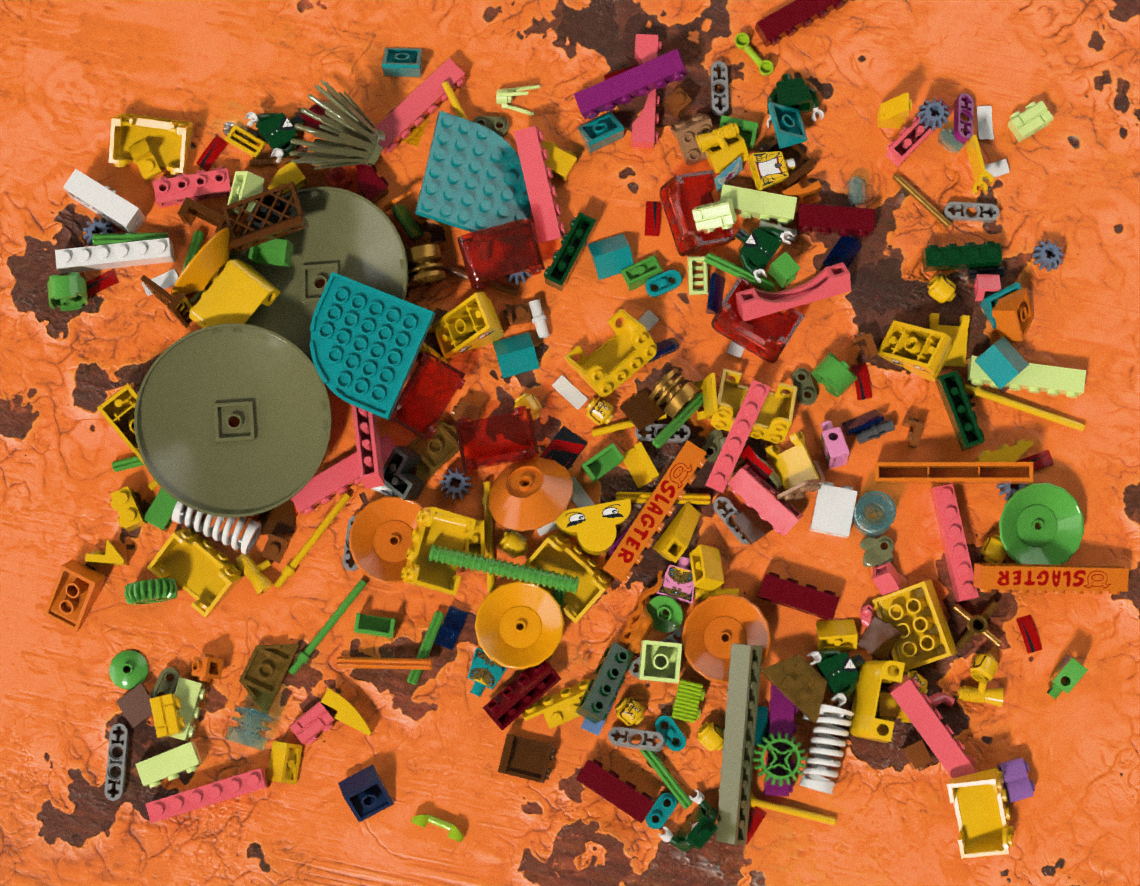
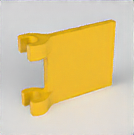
(977, 166)
(959, 338)
(708, 388)
(793, 464)

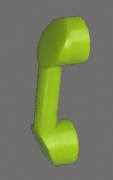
(742, 42)
(454, 832)

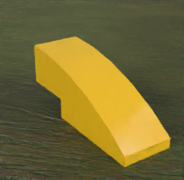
(346, 712)

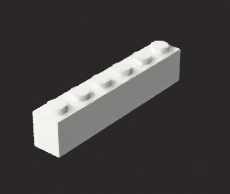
(114, 255)

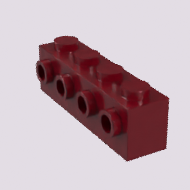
(835, 220)
(798, 597)
(521, 694)
(615, 791)

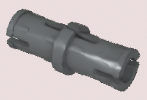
(875, 431)

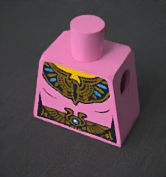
(833, 445)
(678, 582)

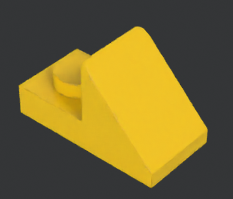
(145, 159)
(477, 542)
(111, 557)

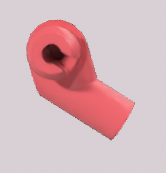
(866, 615)
(938, 698)

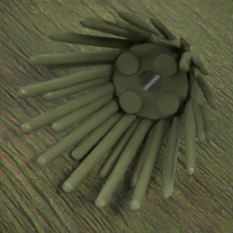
(350, 142)

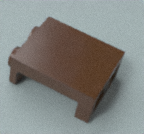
(803, 164)
(191, 209)
(526, 758)

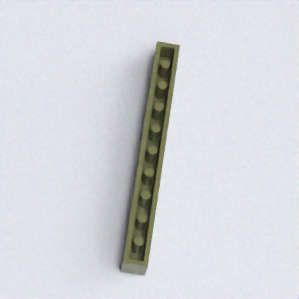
(738, 743)

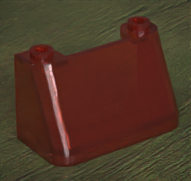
(678, 200)
(501, 252)
(761, 336)
(426, 396)
(497, 439)

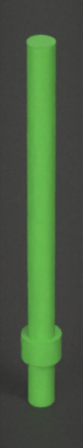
(303, 657)

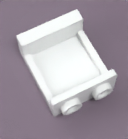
(833, 510)

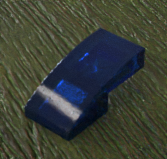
(451, 627)

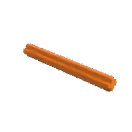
(384, 663)

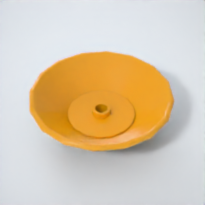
(204, 265)
(515, 605)

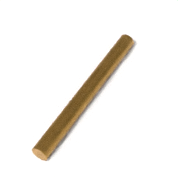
(922, 200)

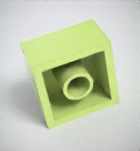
(659, 661)

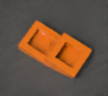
(797, 191)

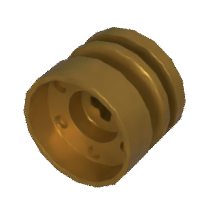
(424, 266)
(673, 393)

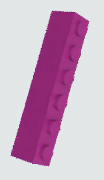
(631, 84)
(780, 720)

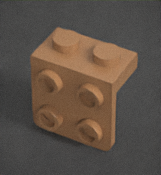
(686, 135)
(798, 491)

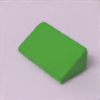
(407, 222)
(641, 272)

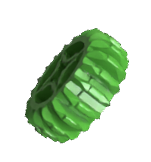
(150, 591)
(766, 769)

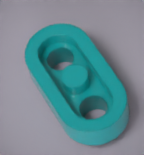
(662, 283)
(670, 733)
(661, 811)

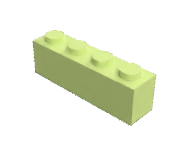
(760, 204)

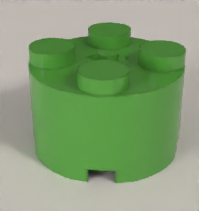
(67, 291)
(834, 375)

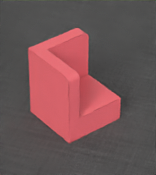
(984, 283)
(886, 578)

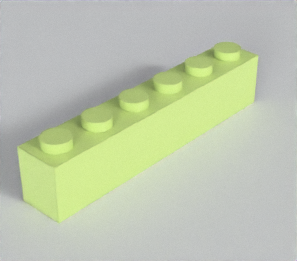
(1035, 378)

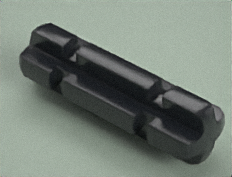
(999, 270)

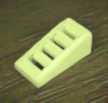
(690, 275)

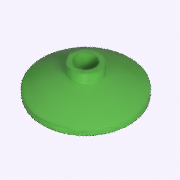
(663, 621)
(138, 670)

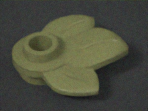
(715, 442)
(874, 553)

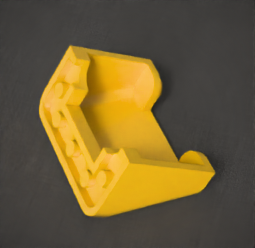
(166, 138)

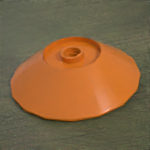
(530, 494)
(372, 536)
(711, 620)

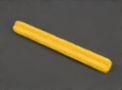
(642, 497)

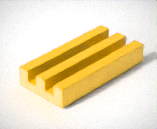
(258, 149)

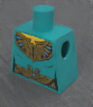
(484, 672)

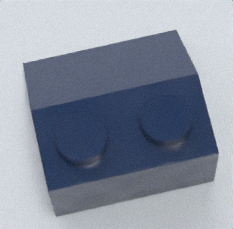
(365, 793)

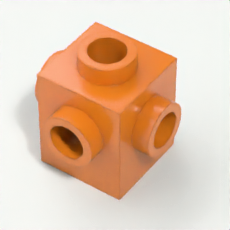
(207, 667)

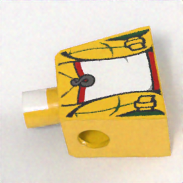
(769, 168)

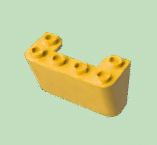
(233, 296)
(616, 358)
(773, 417)
(442, 529)
(560, 556)
(197, 569)
(866, 699)
(981, 813)

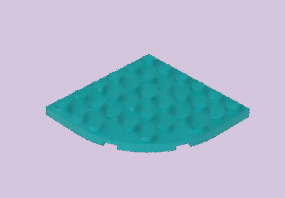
(471, 177)
(366, 343)

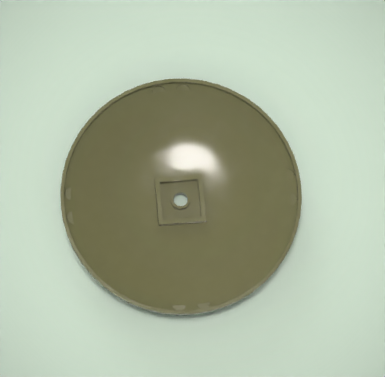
(342, 237)
(224, 375)

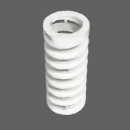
(244, 543)
(833, 716)

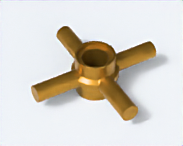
(971, 631)

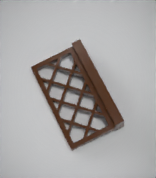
(270, 232)
(177, 305)

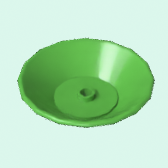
(1058, 519)

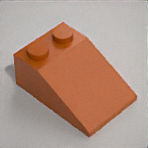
(74, 594)

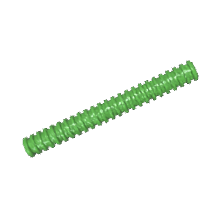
(501, 568)

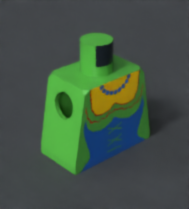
(1072, 670)

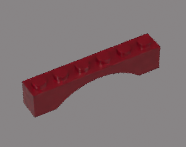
(369, 183)

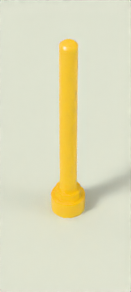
(754, 801)

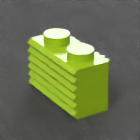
(687, 701)

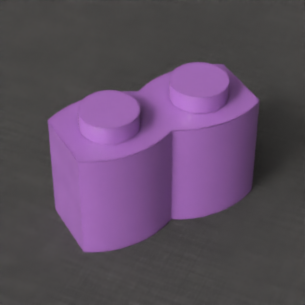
(1016, 779)

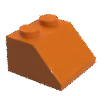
(1013, 315)

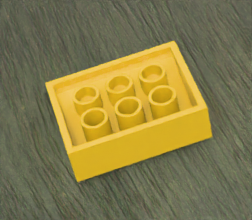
(923, 624)

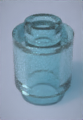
(949, 142)
(856, 190)

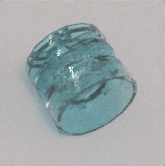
(877, 503)
(249, 728)

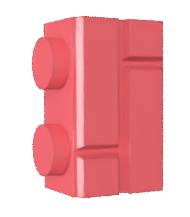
(312, 723)

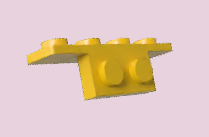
(560, 706)

